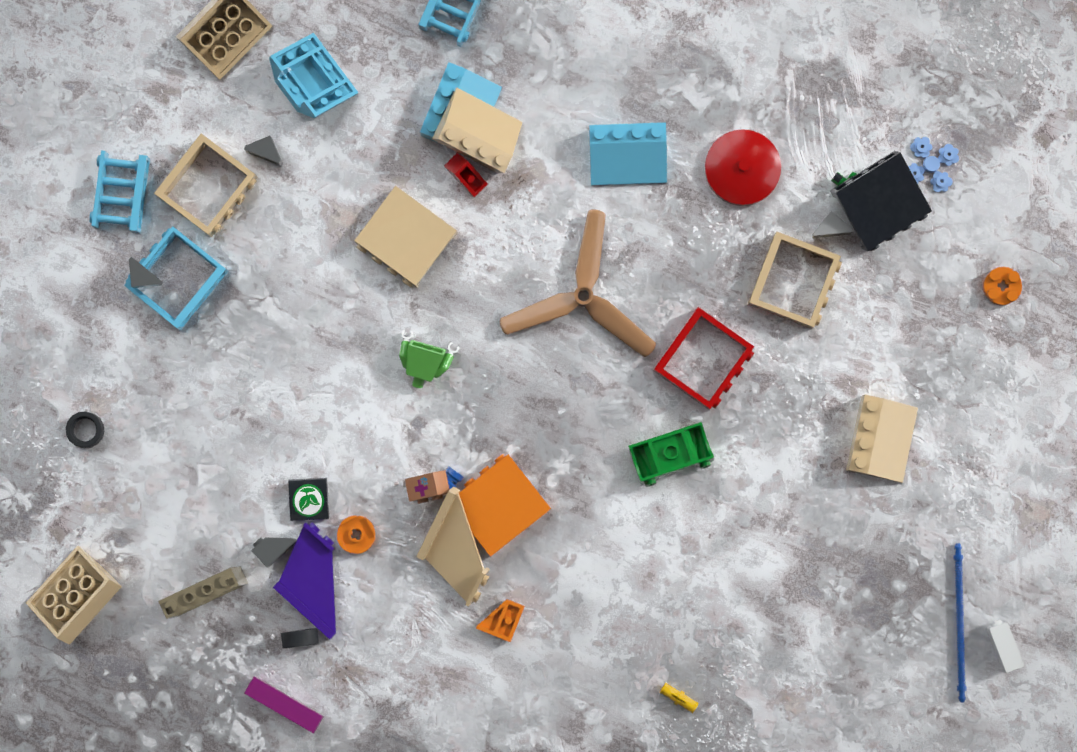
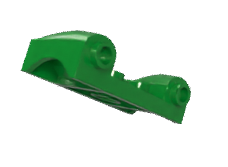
(671, 453)

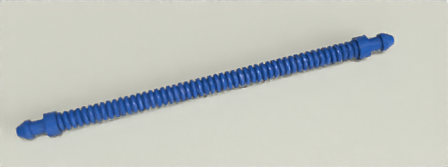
(958, 561)

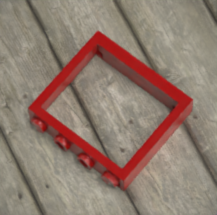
(726, 384)

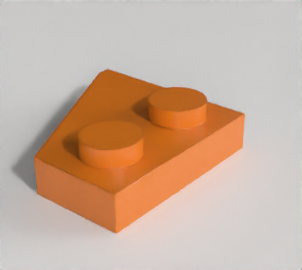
(502, 620)

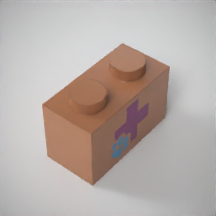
(427, 486)

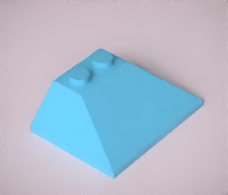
(310, 77)

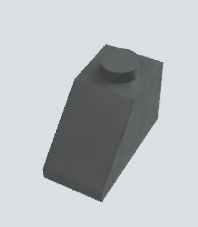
(271, 549)

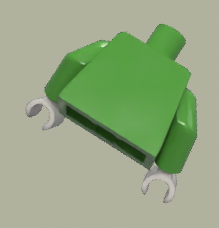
(424, 360)

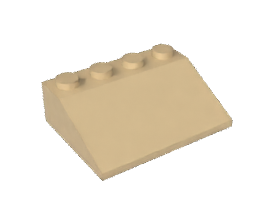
(223, 33)
(478, 131)
(881, 438)
(73, 595)

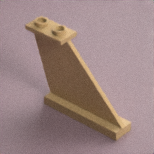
(453, 549)

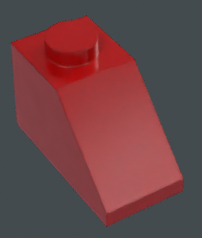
(466, 174)

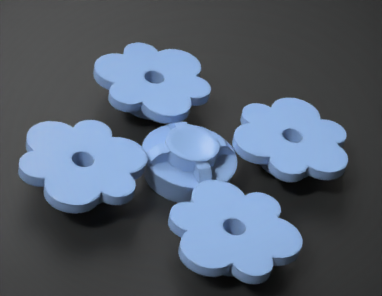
(932, 163)

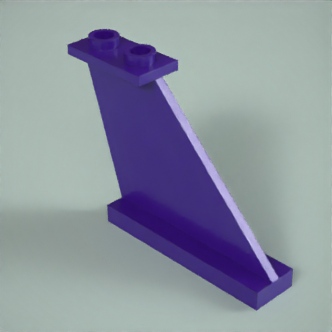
(310, 579)

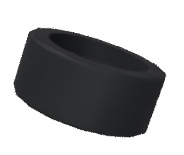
(83, 415)
(299, 638)

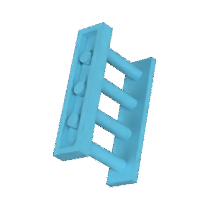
(427, 19)
(137, 184)

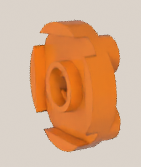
(994, 293)
(351, 544)

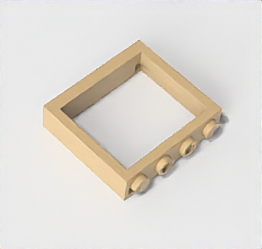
(181, 168)
(822, 299)

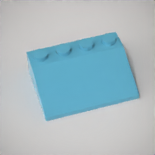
(454, 78)
(628, 154)

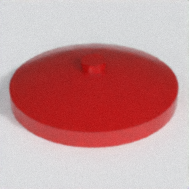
(742, 167)

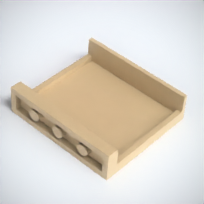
(405, 237)

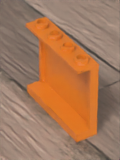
(501, 504)

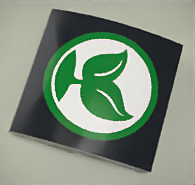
(308, 499)

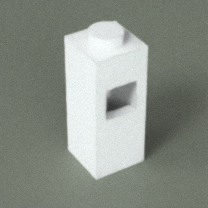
(1004, 646)

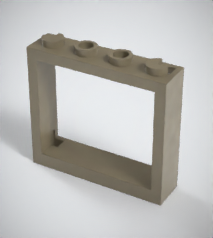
(203, 592)

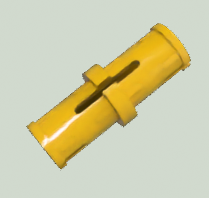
(679, 697)

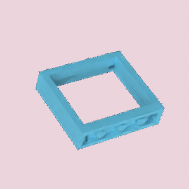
(156, 251)

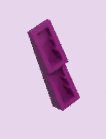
(284, 704)

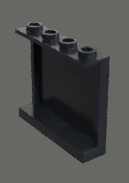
(882, 200)

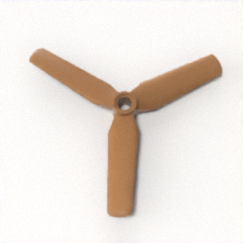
(599, 309)

